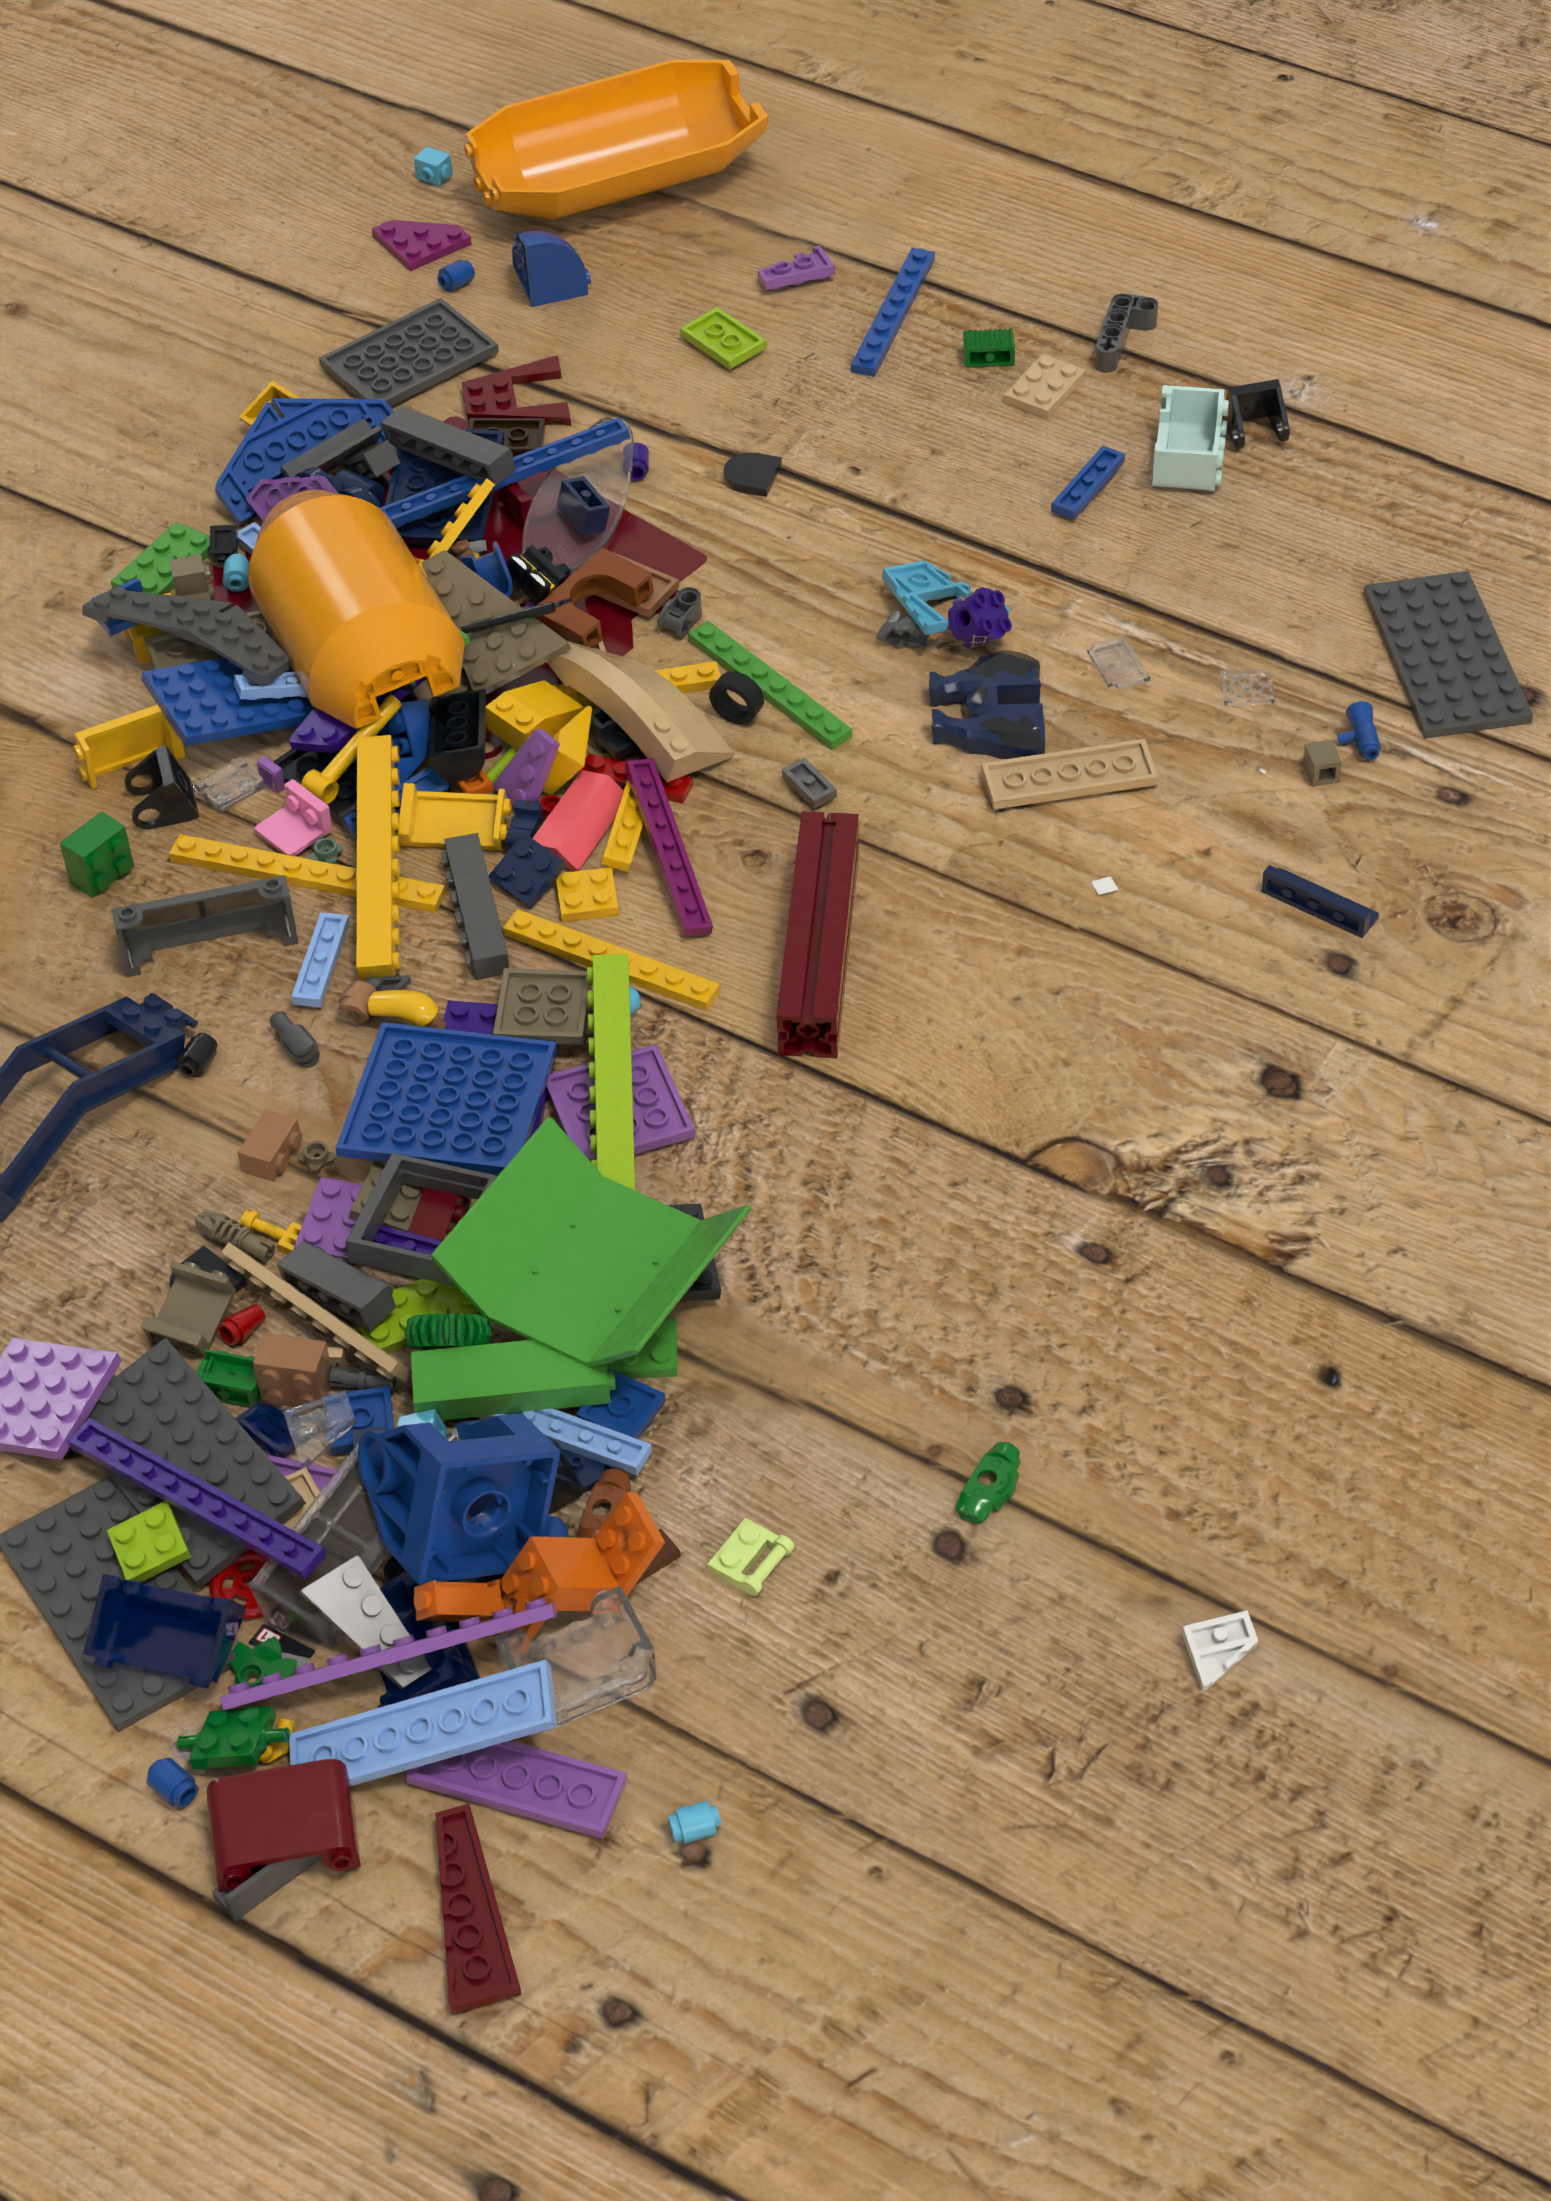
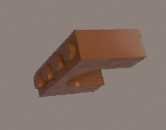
(598, 575)

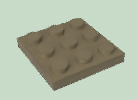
(543, 1005)

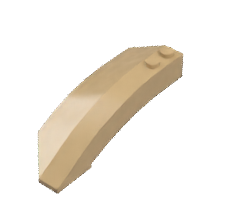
(645, 707)

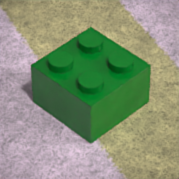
(97, 854)

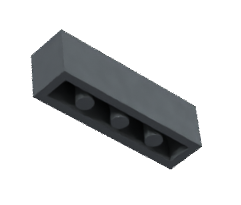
(337, 1285)

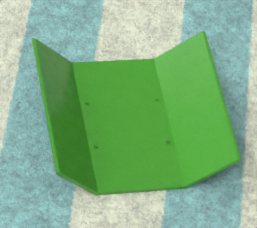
(577, 1254)

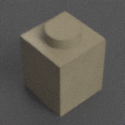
(1322, 763)

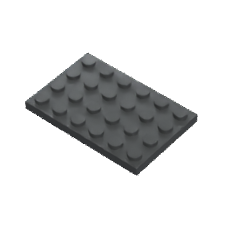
(409, 354)

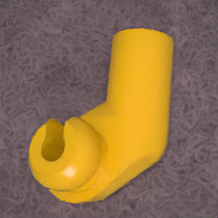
(277, 1750)

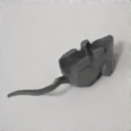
(902, 631)

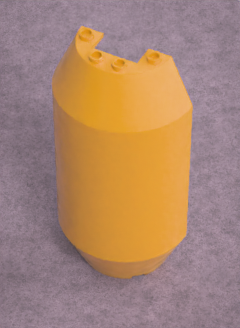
(613, 138)
(350, 605)

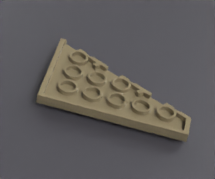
(498, 652)

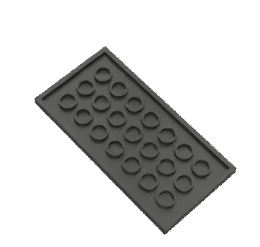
(1447, 654)
(178, 1418)
(62, 1566)

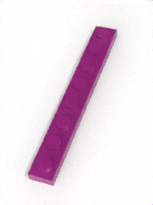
(668, 848)

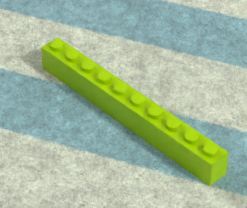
(611, 1068)

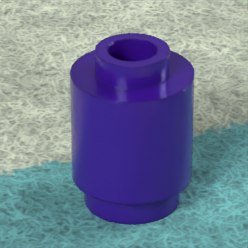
(640, 462)

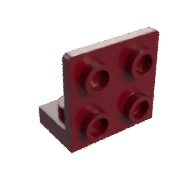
(519, 498)

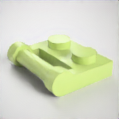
(743, 1550)

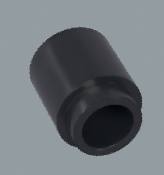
(197, 1055)

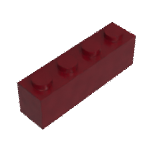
(437, 1214)

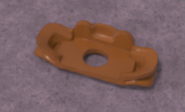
(610, 1489)

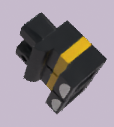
(536, 573)

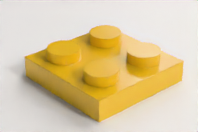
(587, 894)

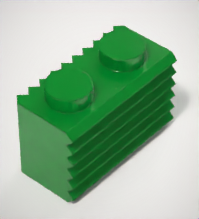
(988, 347)

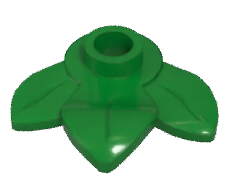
(260, 1661)

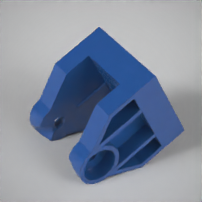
(427, 1485)

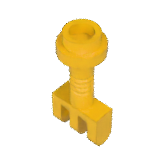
(286, 1238)

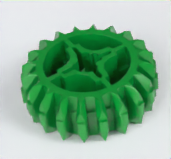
(447, 1331)

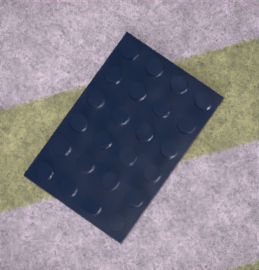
(419, 474)

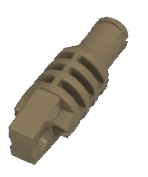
(225, 1230)

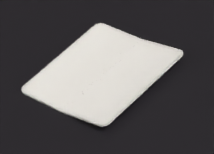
(1104, 885)

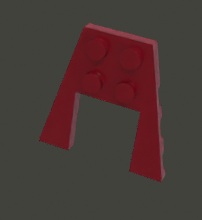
(495, 398)

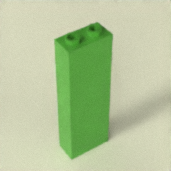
(504, 1380)

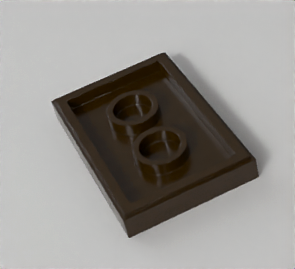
(519, 433)

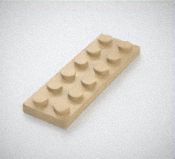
(1069, 774)

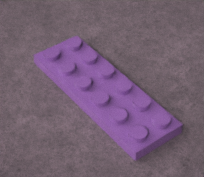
(529, 1785)

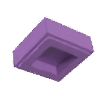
(271, 774)

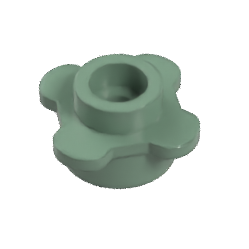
(326, 850)

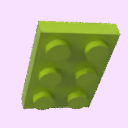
(723, 338)

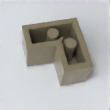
(191, 577)

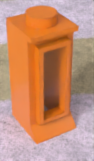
(456, 1600)

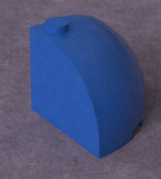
(548, 267)

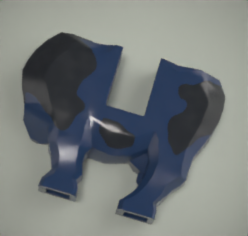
(998, 706)

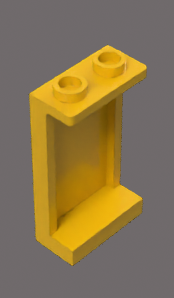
(124, 743)
(434, 816)

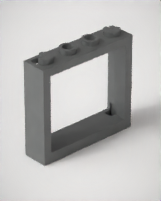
(415, 1172)

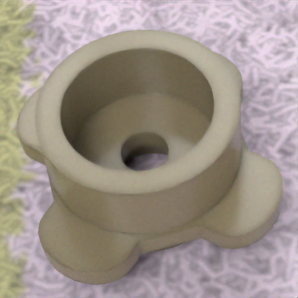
(316, 1155)

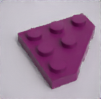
(420, 242)

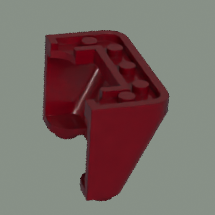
(282, 1818)

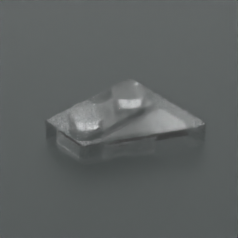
(319, 1425)

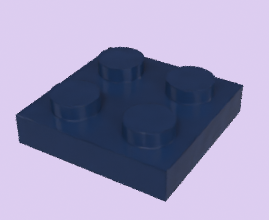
(527, 870)

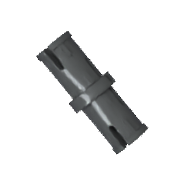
(359, 1379)

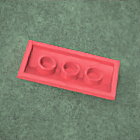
(581, 818)

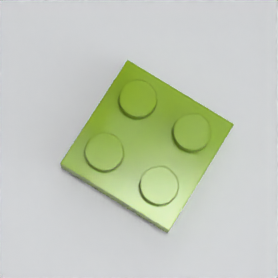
(149, 1543)

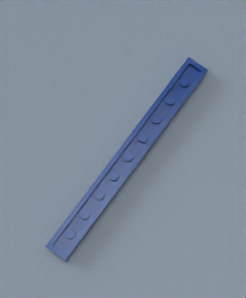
(526, 465)

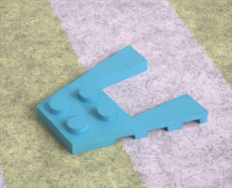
(919, 583)

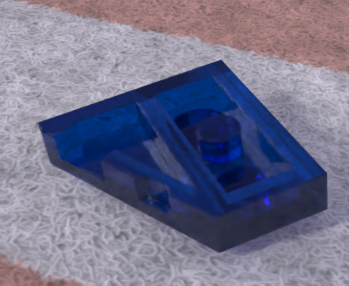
(268, 1429)

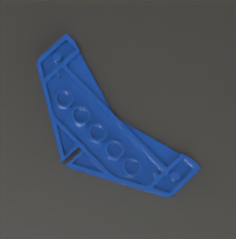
(278, 441)

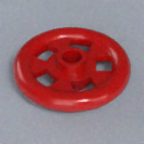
(240, 1577)

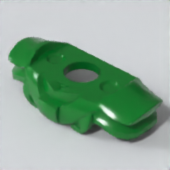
(977, 1499)

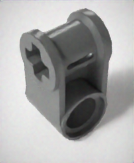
(681, 612)

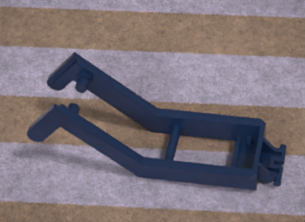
(149, 1023)

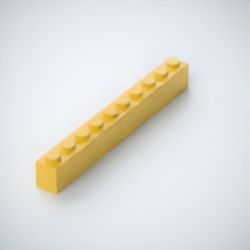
(376, 858)

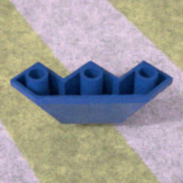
(410, 733)

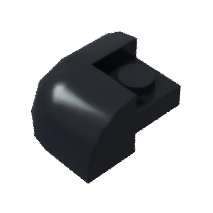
(610, 736)

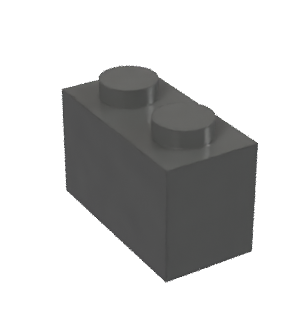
(373, 460)

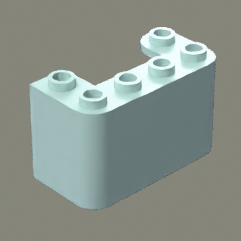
(1190, 438)

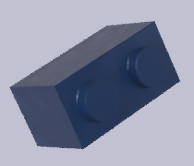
(583, 506)

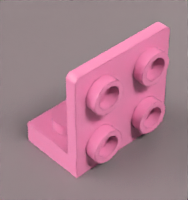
(298, 823)

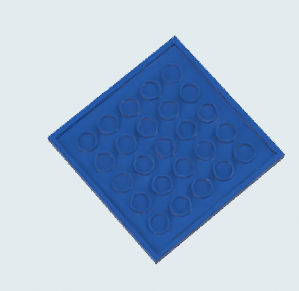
(447, 1097)

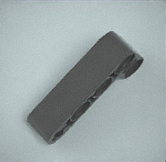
(1123, 314)

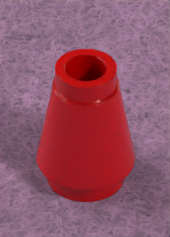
(240, 1325)

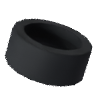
(745, 688)

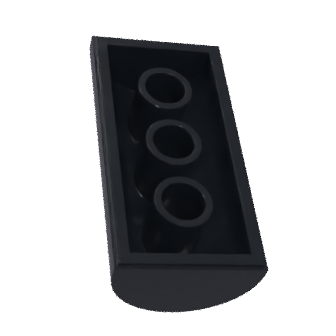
(458, 734)

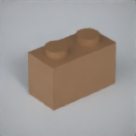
(270, 1145)

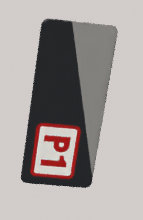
(289, 1646)

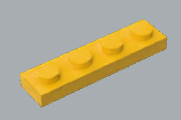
(624, 833)

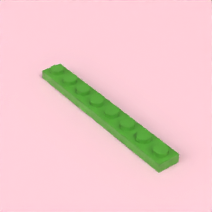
(774, 687)

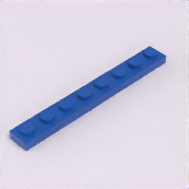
(892, 312)

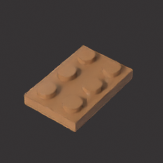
(663, 586)

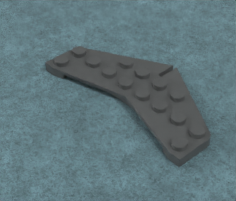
(200, 621)

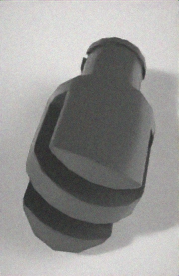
(295, 1040)

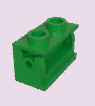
(230, 1377)

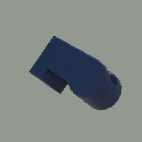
(526, 819)

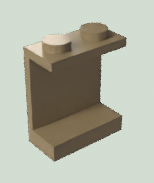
(192, 1309)

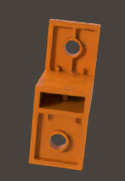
(579, 1568)

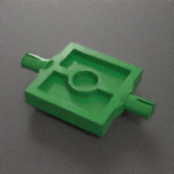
(233, 1738)

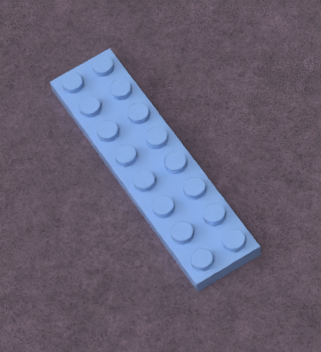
(434, 1725)

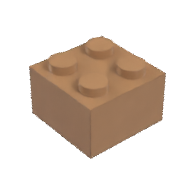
(292, 1370)

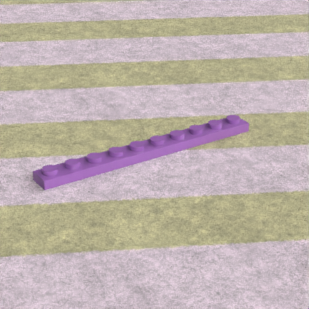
(374, 1657)

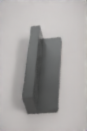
(335, 449)
(264, 1882)

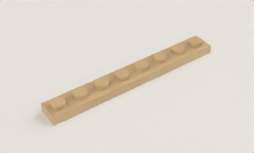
(323, 1319)

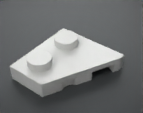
(1218, 1645)

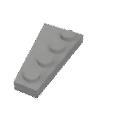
(364, 1615)

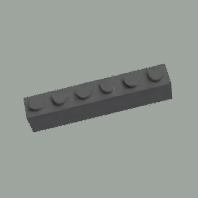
(448, 445)
(476, 906)

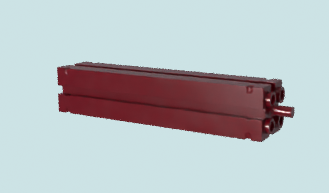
(818, 935)

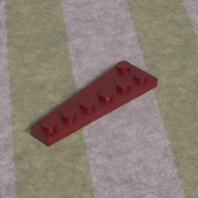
(474, 1935)

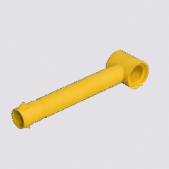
(324, 784)

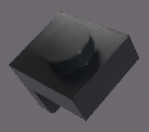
(223, 542)

